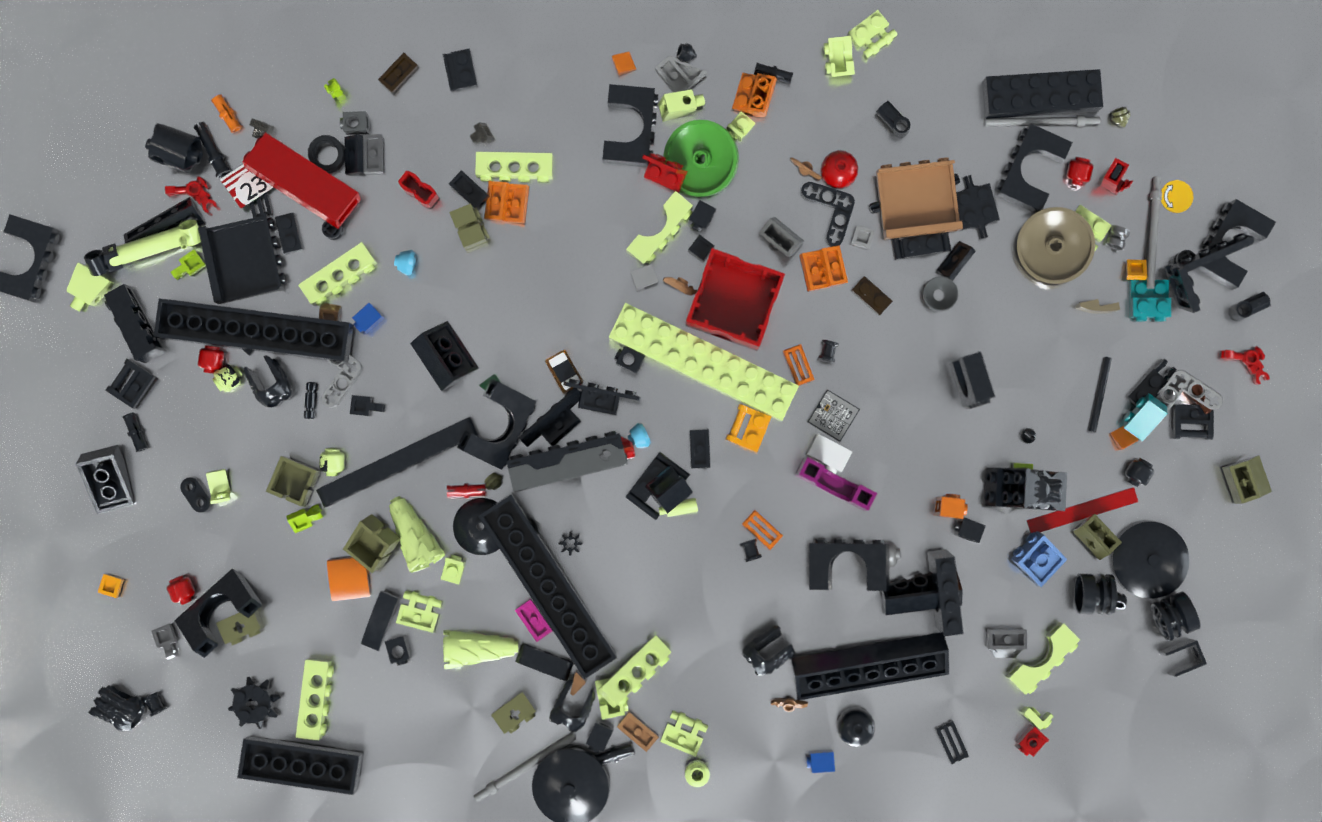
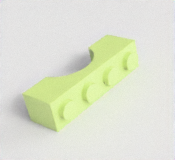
(644, 247)
(1061, 642)

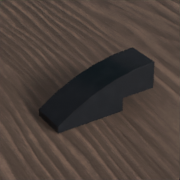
(380, 620)

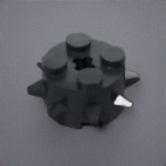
(265, 702)

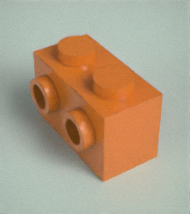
(950, 506)

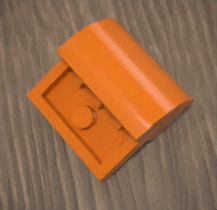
(754, 94)

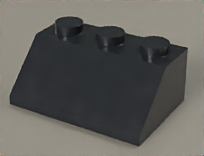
(444, 355)

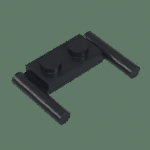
(921, 245)
(639, 495)

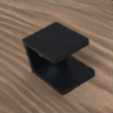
(668, 489)
(1197, 652)

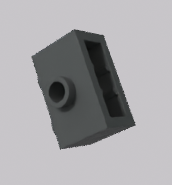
(781, 237)

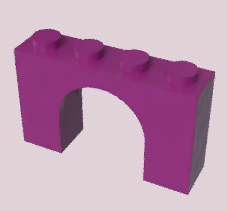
(843, 489)

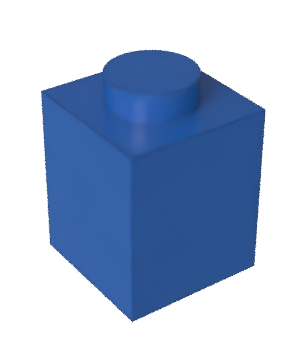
(367, 318)
(821, 761)

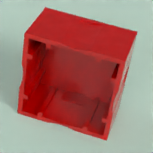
(734, 299)

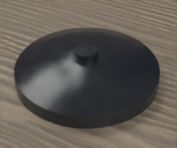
(1150, 560)
(570, 785)

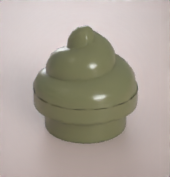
(1121, 116)

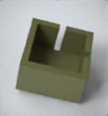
(470, 231)
(292, 481)
(371, 543)

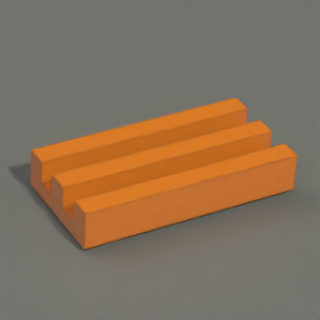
(804, 380)
(774, 540)

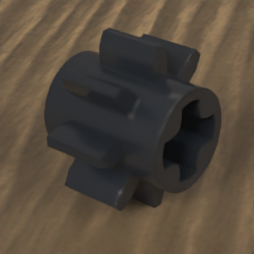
(570, 549)

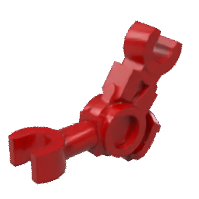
(195, 190)
(1251, 360)

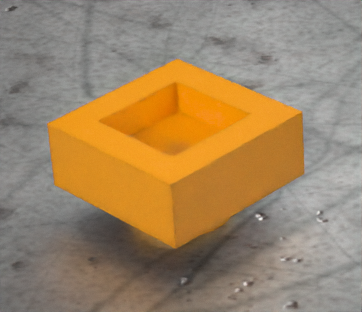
(1136, 269)
(110, 585)

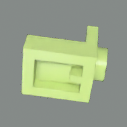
(740, 126)
(453, 569)
(1033, 716)

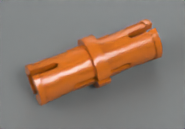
(226, 113)

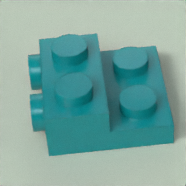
(1149, 303)

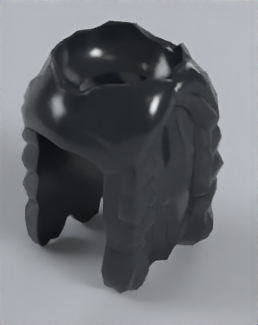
(277, 392)
(763, 666)
(118, 708)
(573, 723)

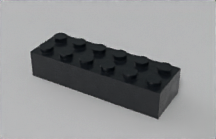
(1042, 94)
(300, 765)

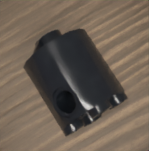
(174, 148)

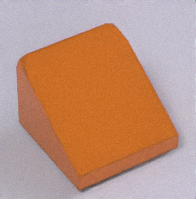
(623, 63)
(1123, 438)

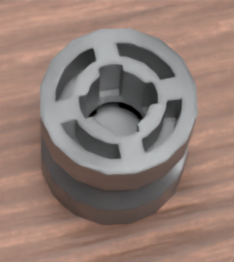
(1117, 237)

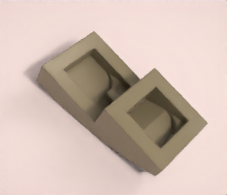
(1094, 307)

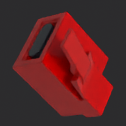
(1113, 179)

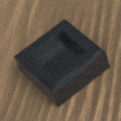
(701, 247)

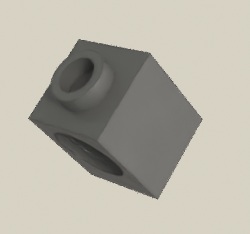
(363, 123)

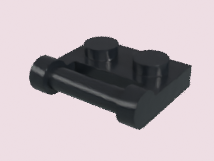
(135, 387)
(1192, 415)

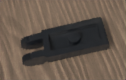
(1151, 383)

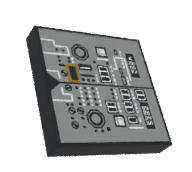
(833, 415)

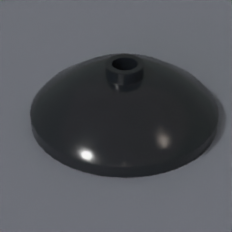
(466, 531)

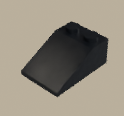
(106, 479)

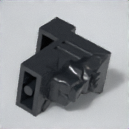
(1025, 489)

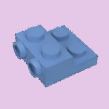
(1038, 558)

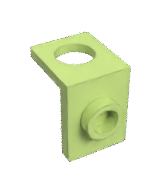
(218, 486)

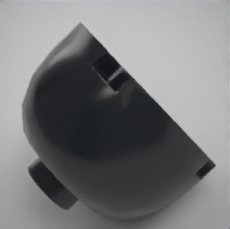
(855, 727)

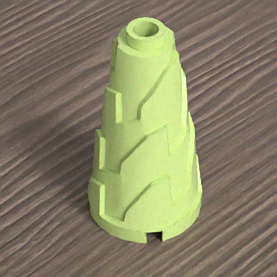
(416, 542)
(472, 648)

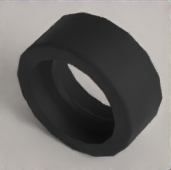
(327, 139)

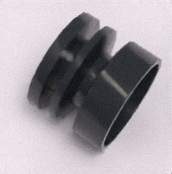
(1096, 594)
(1176, 615)

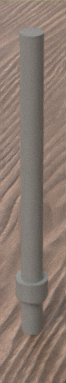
(1079, 120)
(1156, 197)
(493, 787)

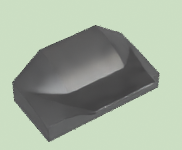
(1006, 642)

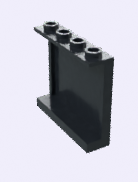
(242, 259)

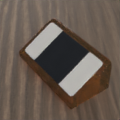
(563, 370)

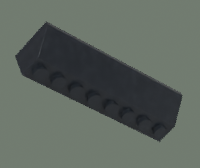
(870, 666)

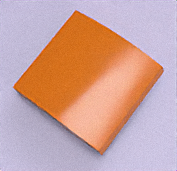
(506, 202)
(823, 268)
(347, 579)

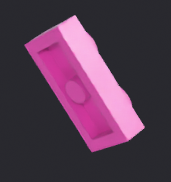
(533, 620)

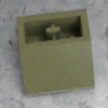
(1247, 480)

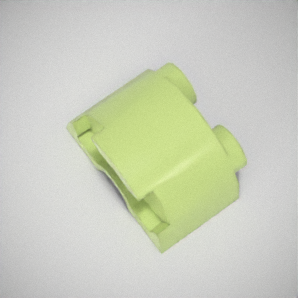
(839, 56)
(606, 709)

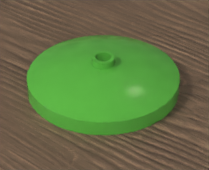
(721, 158)

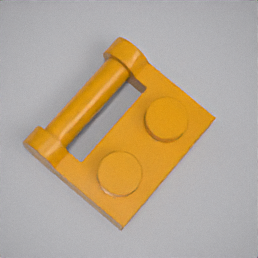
(754, 431)

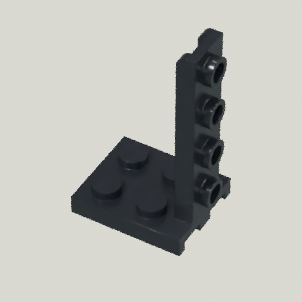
(1183, 284)

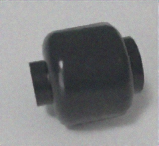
(1139, 472)

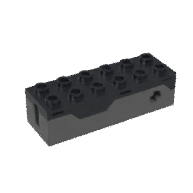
(569, 461)

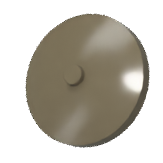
(1055, 245)

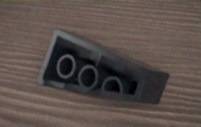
(913, 594)

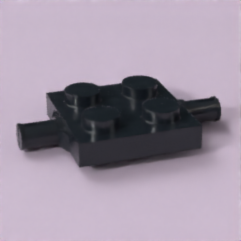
(976, 206)

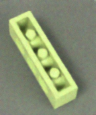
(506, 159)
(310, 286)
(610, 688)
(305, 728)

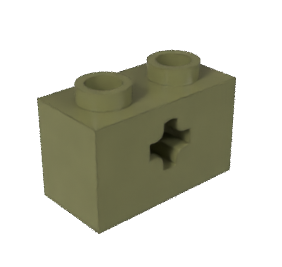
(1097, 537)
(229, 627)
(503, 715)

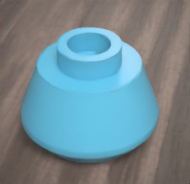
(405, 262)
(639, 436)

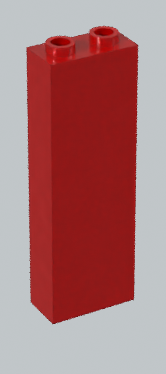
(301, 180)

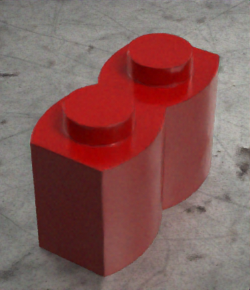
(421, 191)

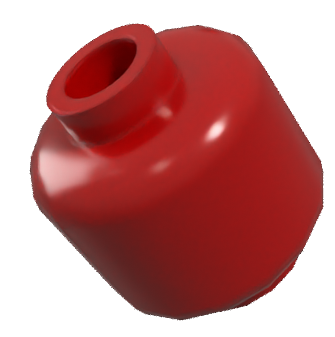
(1079, 170)
(210, 358)
(180, 590)

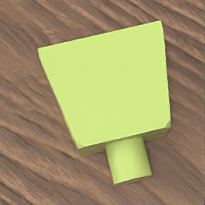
(679, 104)
(86, 287)

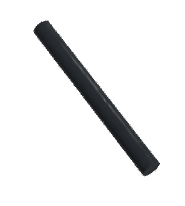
(1100, 394)

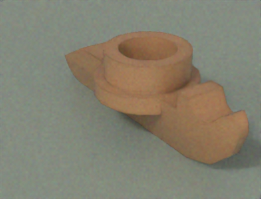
(805, 168)
(680, 284)
(789, 704)

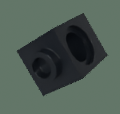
(701, 216)
(635, 366)
(969, 530)
(402, 642)
(599, 737)

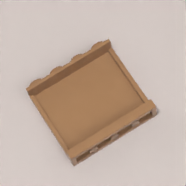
(918, 198)

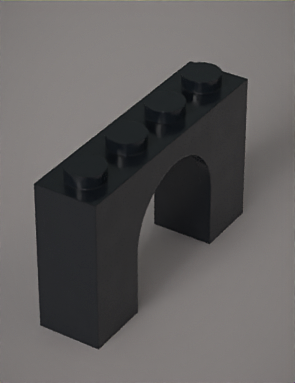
(641, 101)
(1034, 141)
(1241, 217)
(42, 240)
(972, 380)
(518, 409)
(824, 554)
(948, 616)
(195, 620)

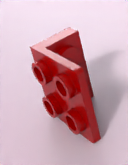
(664, 173)

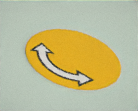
(1177, 196)

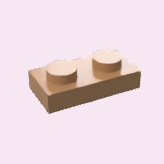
(637, 731)

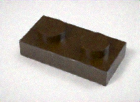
(398, 73)
(871, 295)

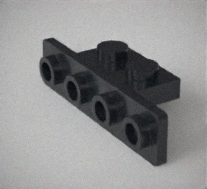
(600, 399)
(555, 422)

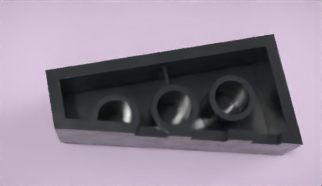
(133, 324)

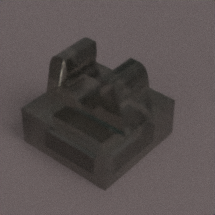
(260, 128)
(482, 134)

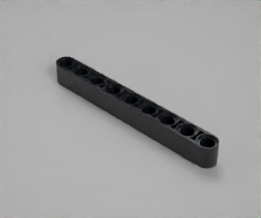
(395, 462)

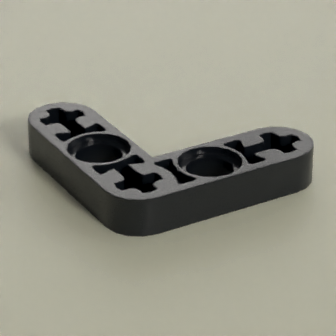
(839, 209)

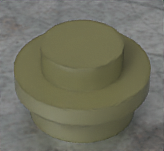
(493, 481)

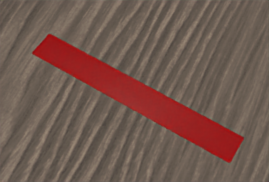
(1083, 511)

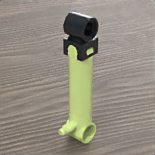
(115, 256)

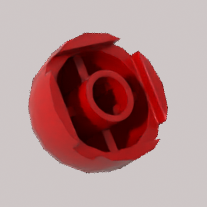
(839, 169)

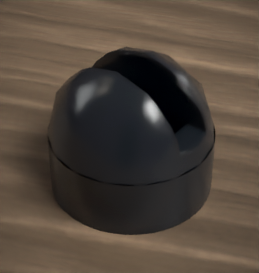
(1024, 438)
(1121, 601)

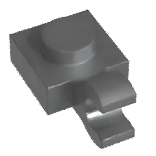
(164, 638)

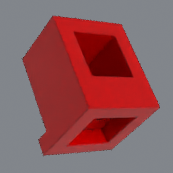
(1031, 733)

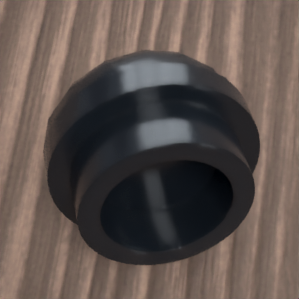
(685, 52)

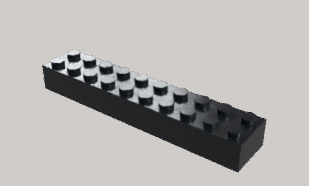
(253, 330)
(547, 586)

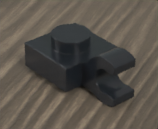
(363, 406)

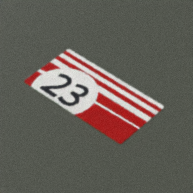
(244, 185)

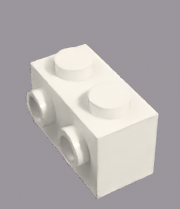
(829, 454)

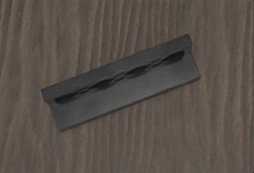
(164, 220)

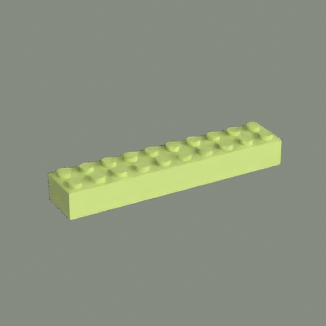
(703, 362)

